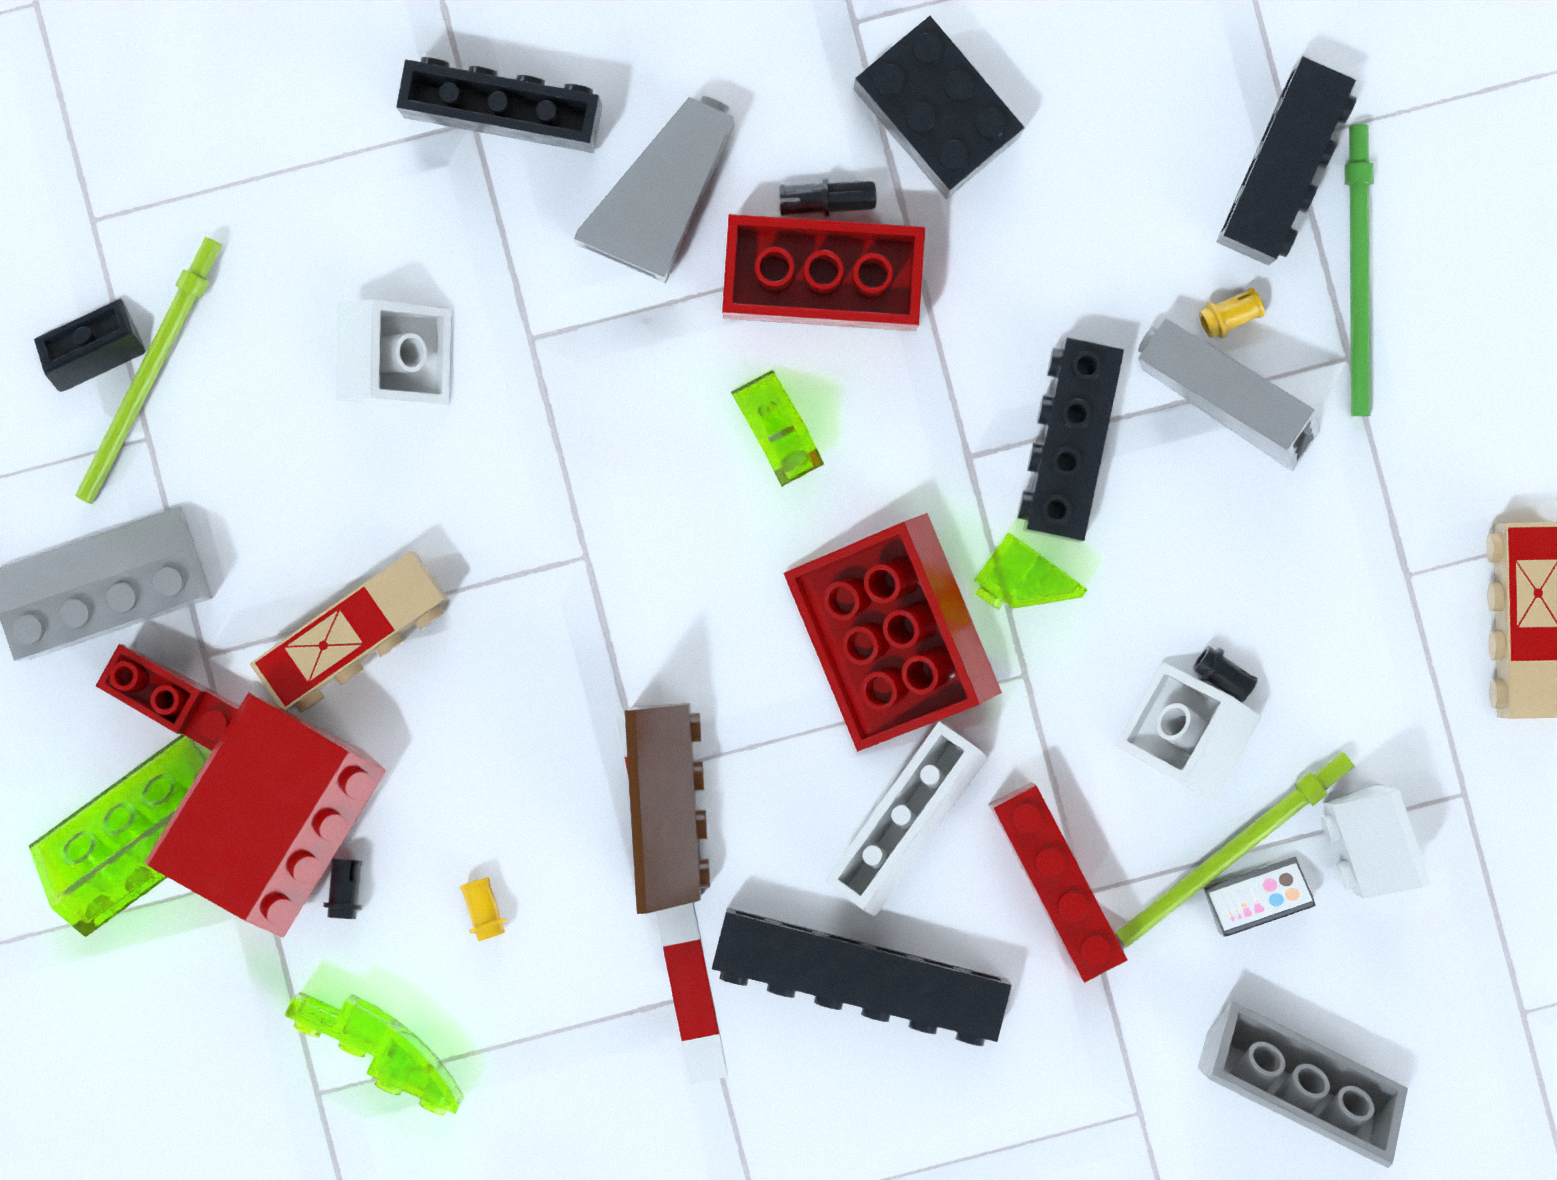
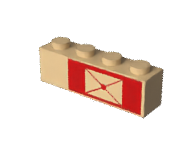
(1524, 619)
(350, 632)

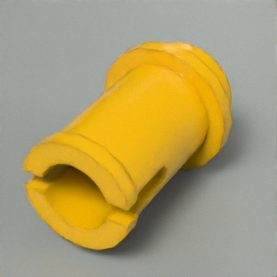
(1231, 313)
(482, 909)

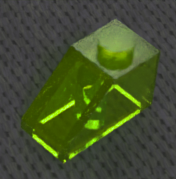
(777, 428)
(1022, 578)

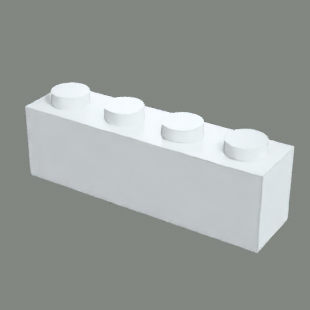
(906, 819)

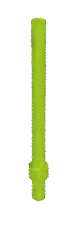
(191, 284)
(1308, 790)

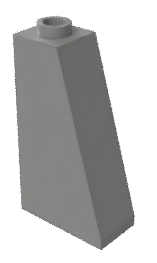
(659, 195)
(1230, 393)

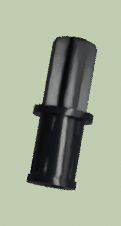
(828, 197)

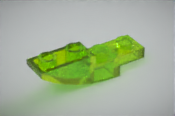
(399, 1055)

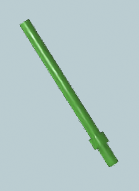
(1358, 176)

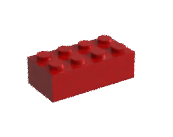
(823, 272)

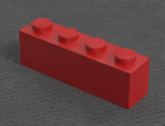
(1058, 882)

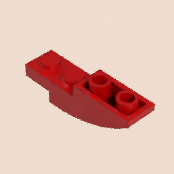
(167, 696)

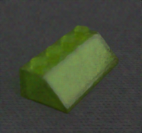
(98, 853)

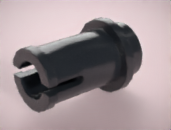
(1224, 674)
(344, 889)

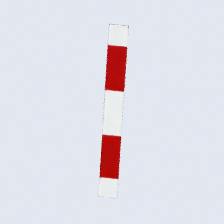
(688, 982)

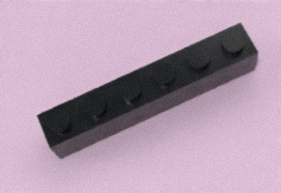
(861, 975)

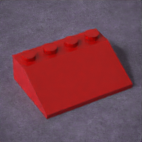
(892, 632)
(265, 815)

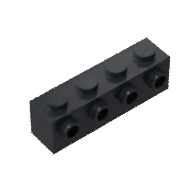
(499, 105)
(1286, 162)
(1072, 439)

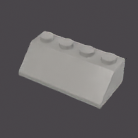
(100, 585)
(1304, 1082)

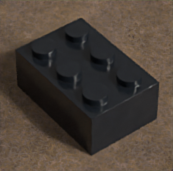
(938, 107)

